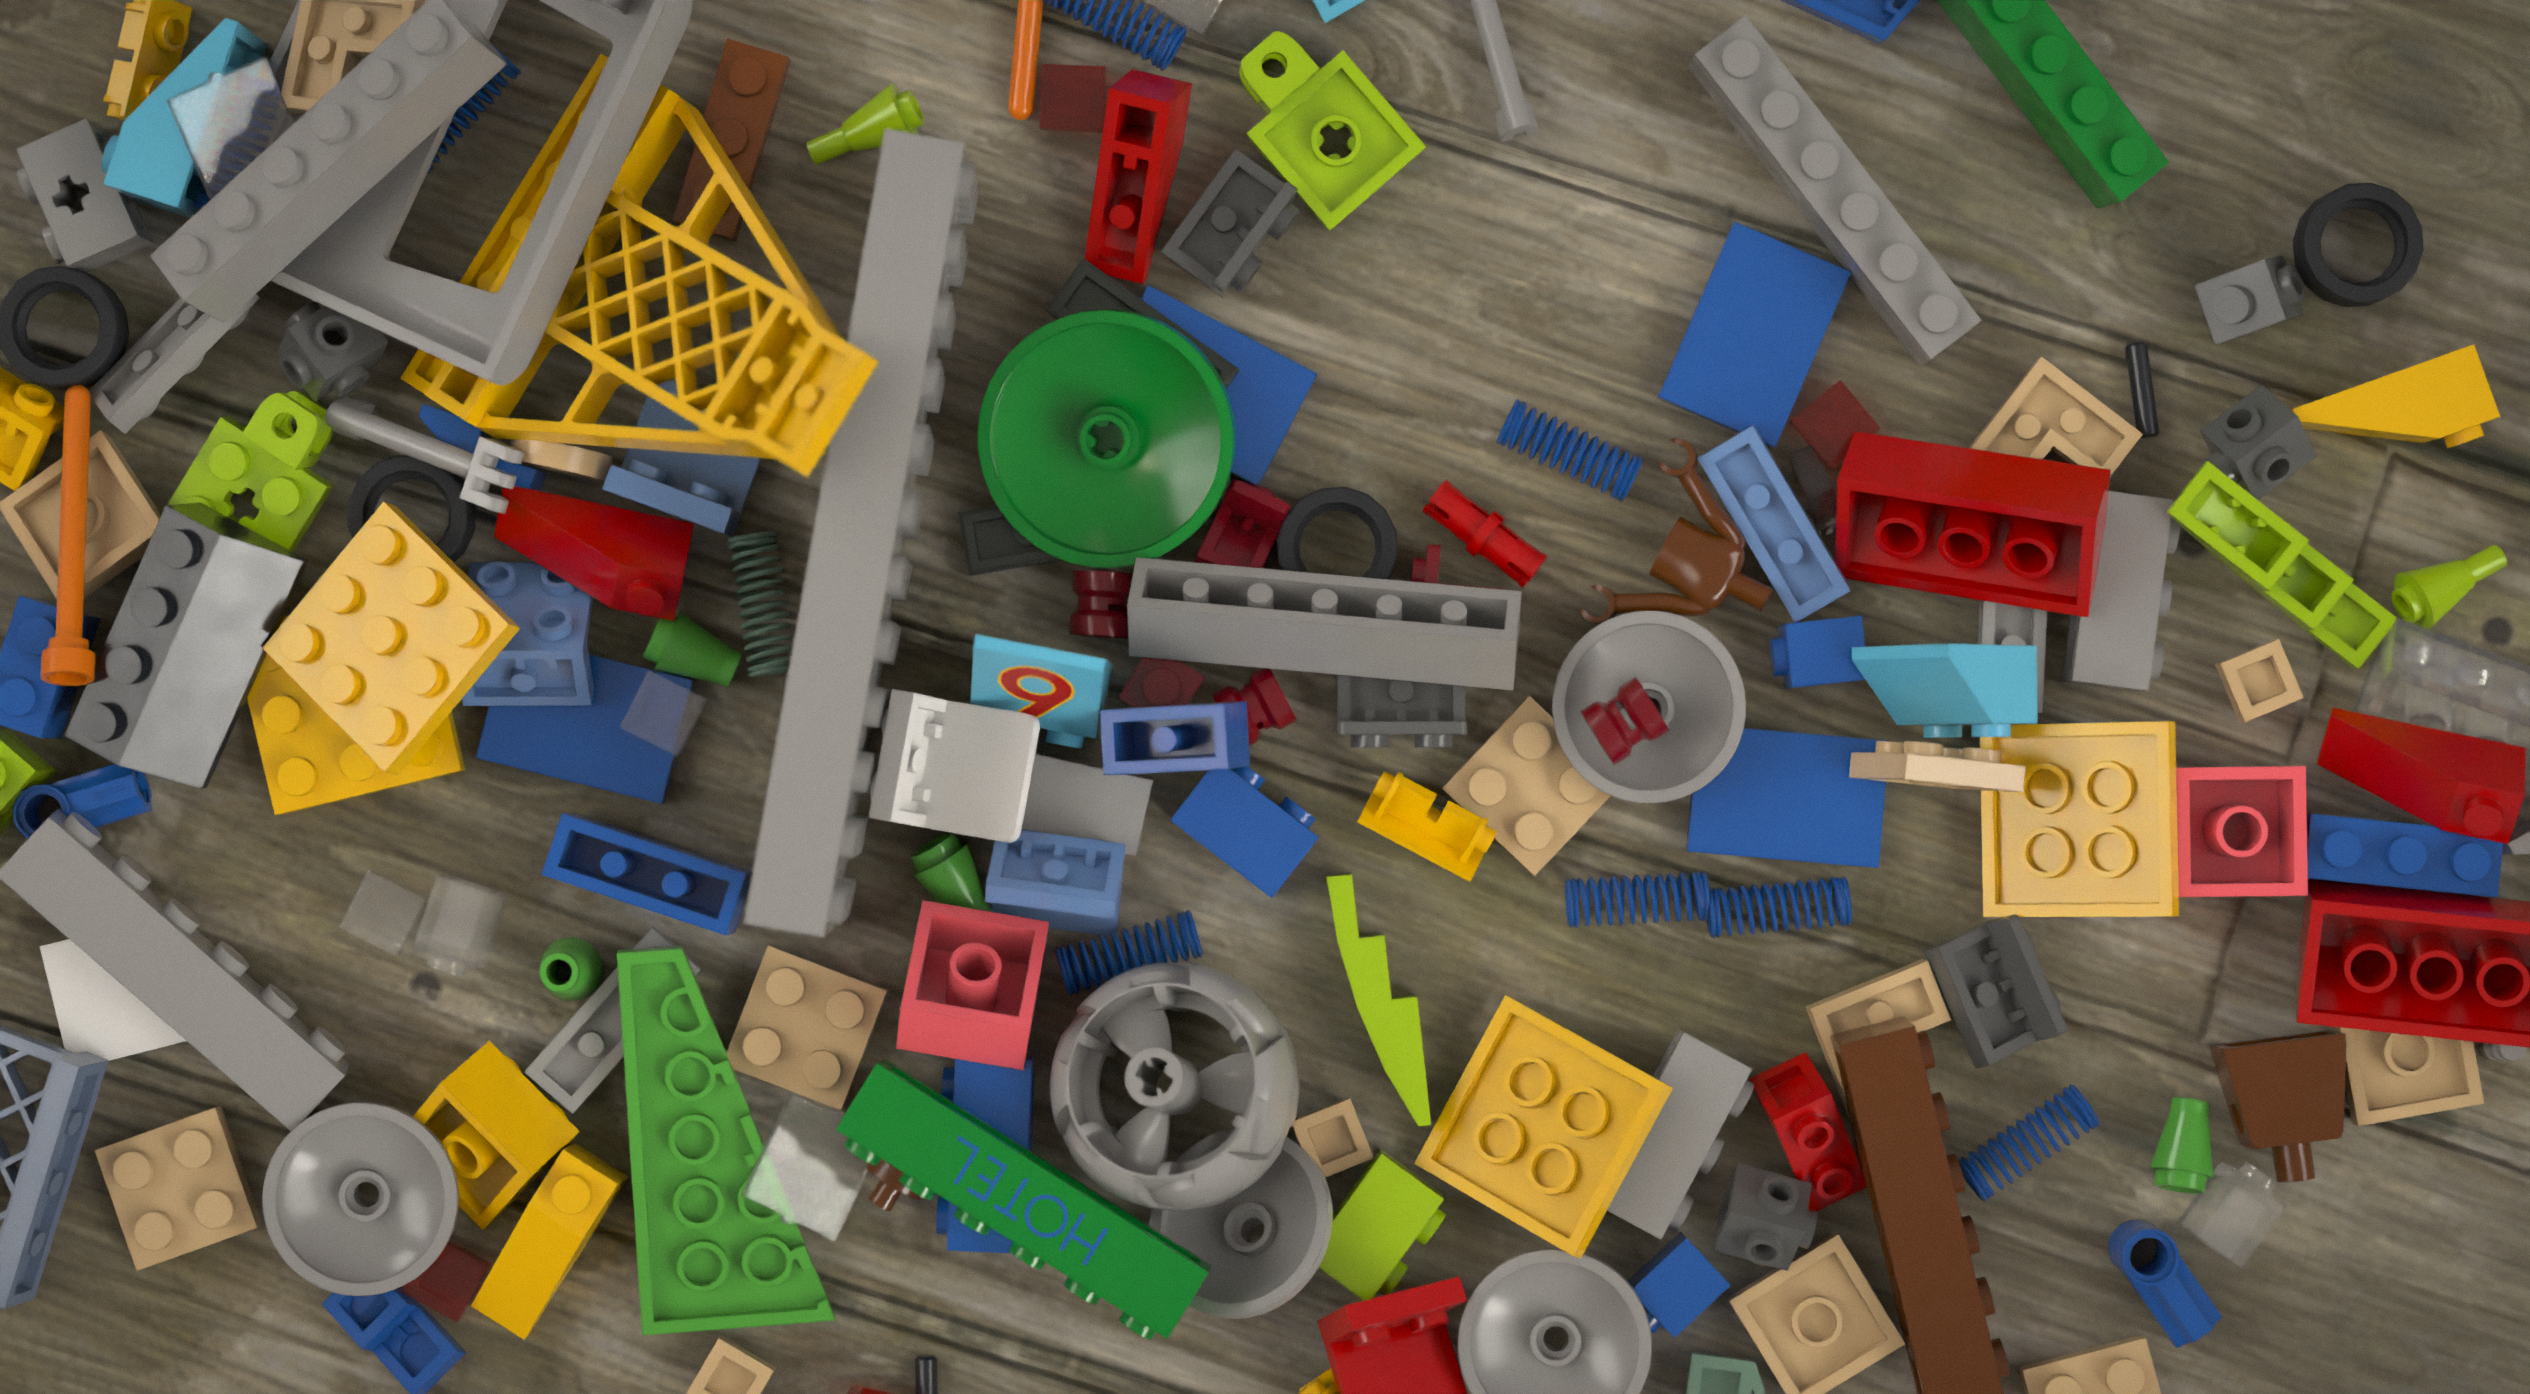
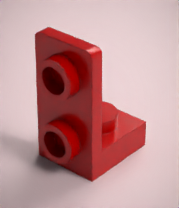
(1809, 1130)

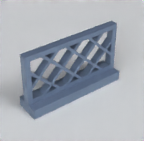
(49, 1157)

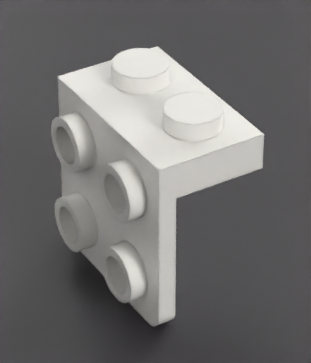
(954, 766)

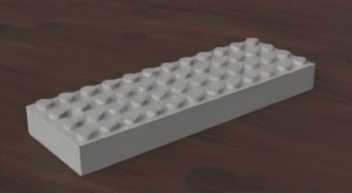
(859, 537)

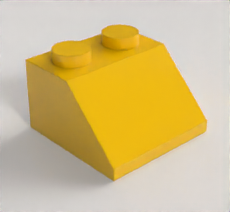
(494, 1131)

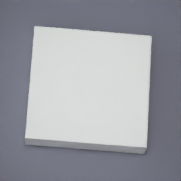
(97, 1010)

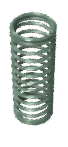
(749, 545)

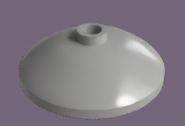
(1684, 673)
(324, 1224)
(1260, 1275)
(1521, 1298)

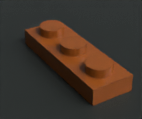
(740, 118)

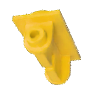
(157, 37)
(1446, 837)

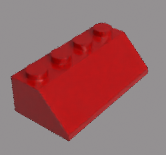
(1971, 523)
(2415, 963)

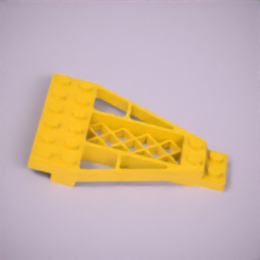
(792, 364)

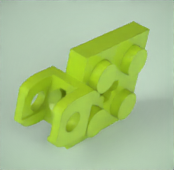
(1304, 104)
(269, 462)

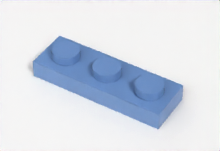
(1774, 523)

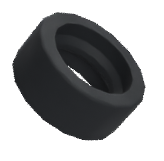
(2402, 223)
(15, 315)
(402, 467)
(1334, 500)

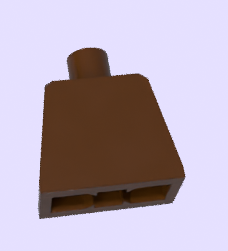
(2285, 1095)

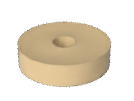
(564, 459)

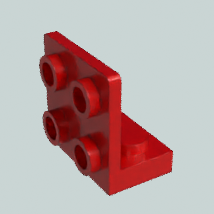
(1396, 1342)

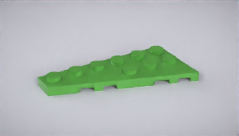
(693, 1143)

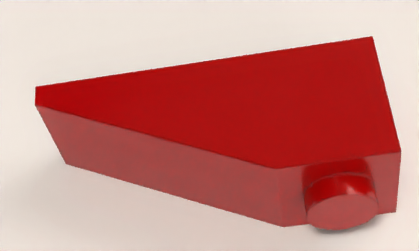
(1135, 171)
(604, 550)
(2432, 773)

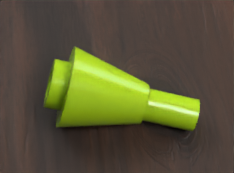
(867, 125)
(2431, 591)

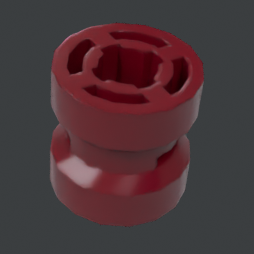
(1101, 604)
(1265, 703)
(1611, 728)

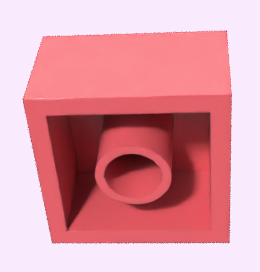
(2242, 831)
(972, 985)

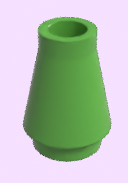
(691, 651)
(949, 872)
(585, 967)
(2184, 1148)

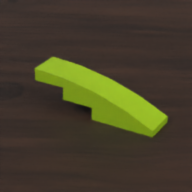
(2281, 565)
(1389, 1019)

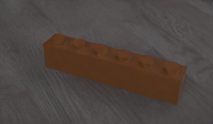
(1917, 1209)

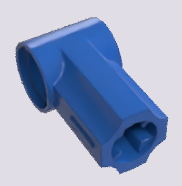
(97, 795)
(2164, 1283)

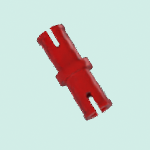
(1484, 534)

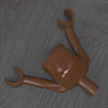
(1693, 560)

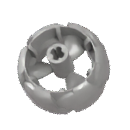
(1132, 1017)

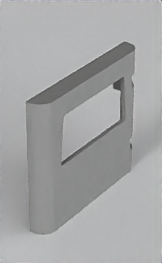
(456, 322)

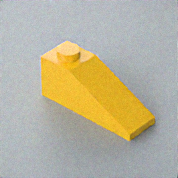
(2415, 404)
(548, 1239)

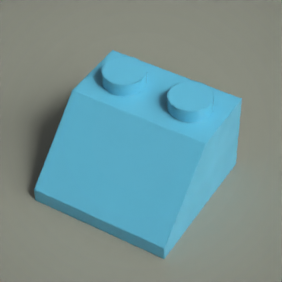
(1954, 686)

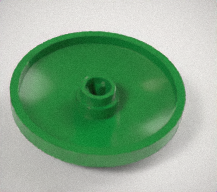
(1106, 438)

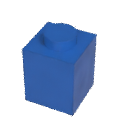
(1817, 652)
(1677, 1285)

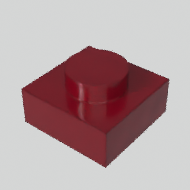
(1161, 683)

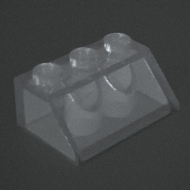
(2449, 687)

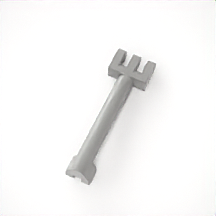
(1515, 113)
(355, 420)

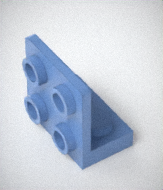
(684, 484)
(549, 654)
(1058, 881)

